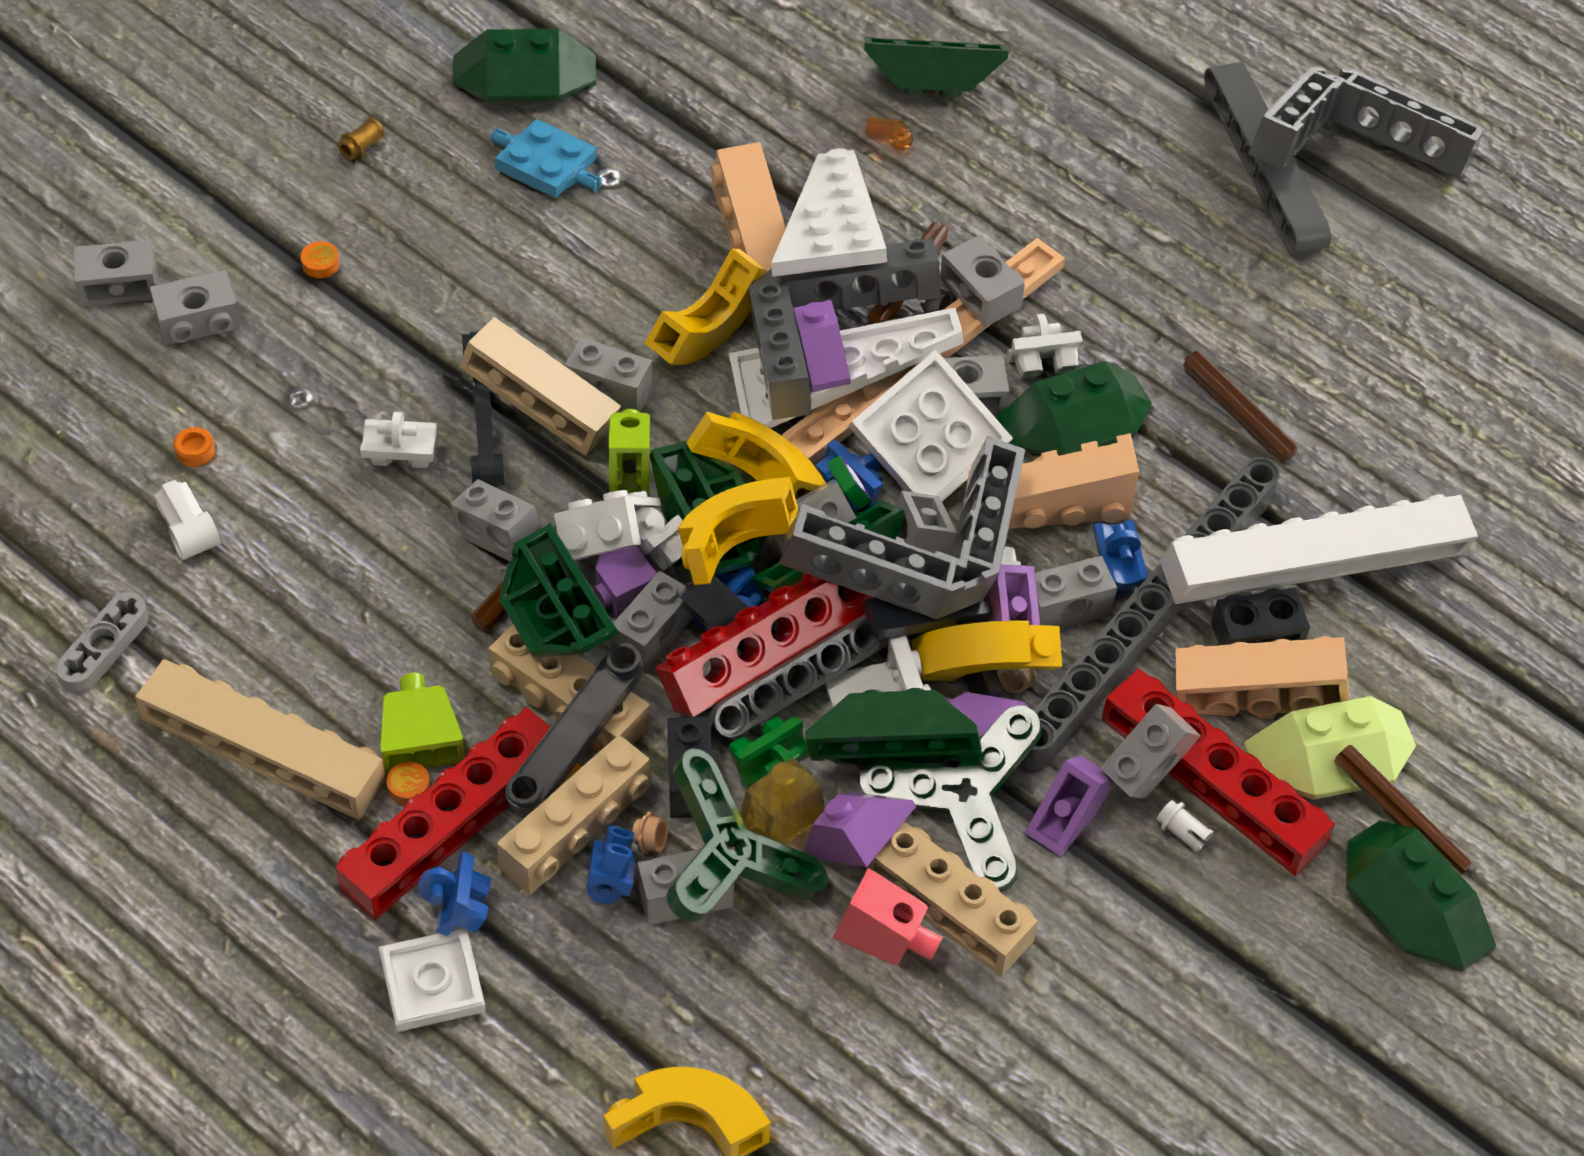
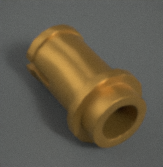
(354, 144)

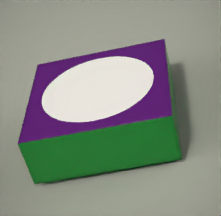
(849, 481)

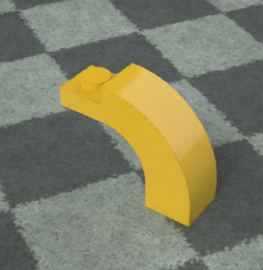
(711, 320)
(754, 450)
(732, 518)
(987, 646)
(695, 1098)

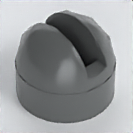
(938, 304)

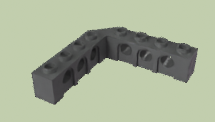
(1344, 100)
(908, 274)
(907, 574)

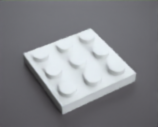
(928, 428)

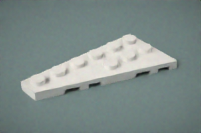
(831, 221)
(870, 354)

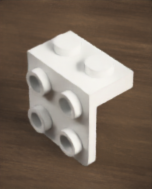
(604, 525)
(897, 674)

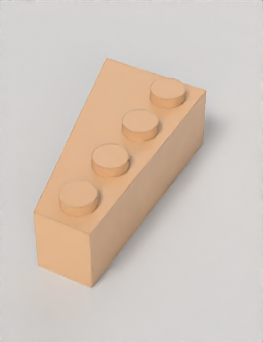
(748, 201)
(1077, 486)
(1263, 676)

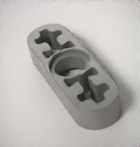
(102, 659)

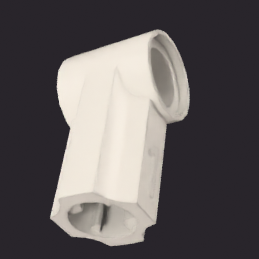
(187, 524)

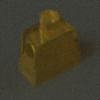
(784, 800)

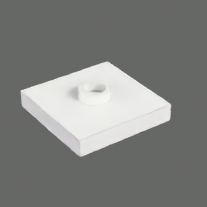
(431, 979)

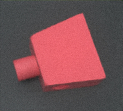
(886, 921)

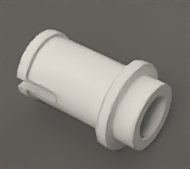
(1182, 824)

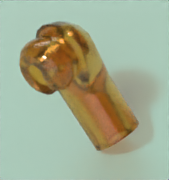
(892, 130)

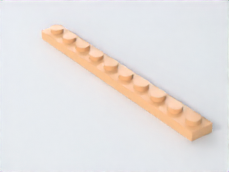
(830, 421)

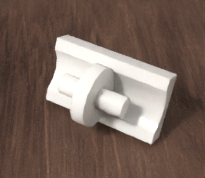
(1043, 342)
(399, 440)
(659, 541)

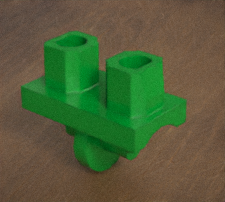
(777, 744)

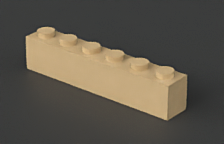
(261, 738)

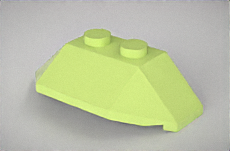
(1307, 741)

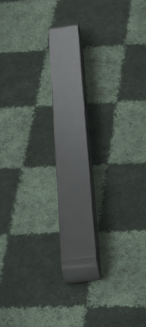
(1234, 510)

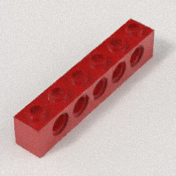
(683, 671)
(1224, 790)
(380, 887)

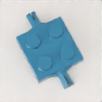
(546, 158)

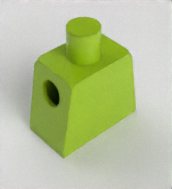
(629, 441)
(419, 726)

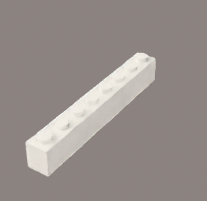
(1317, 548)

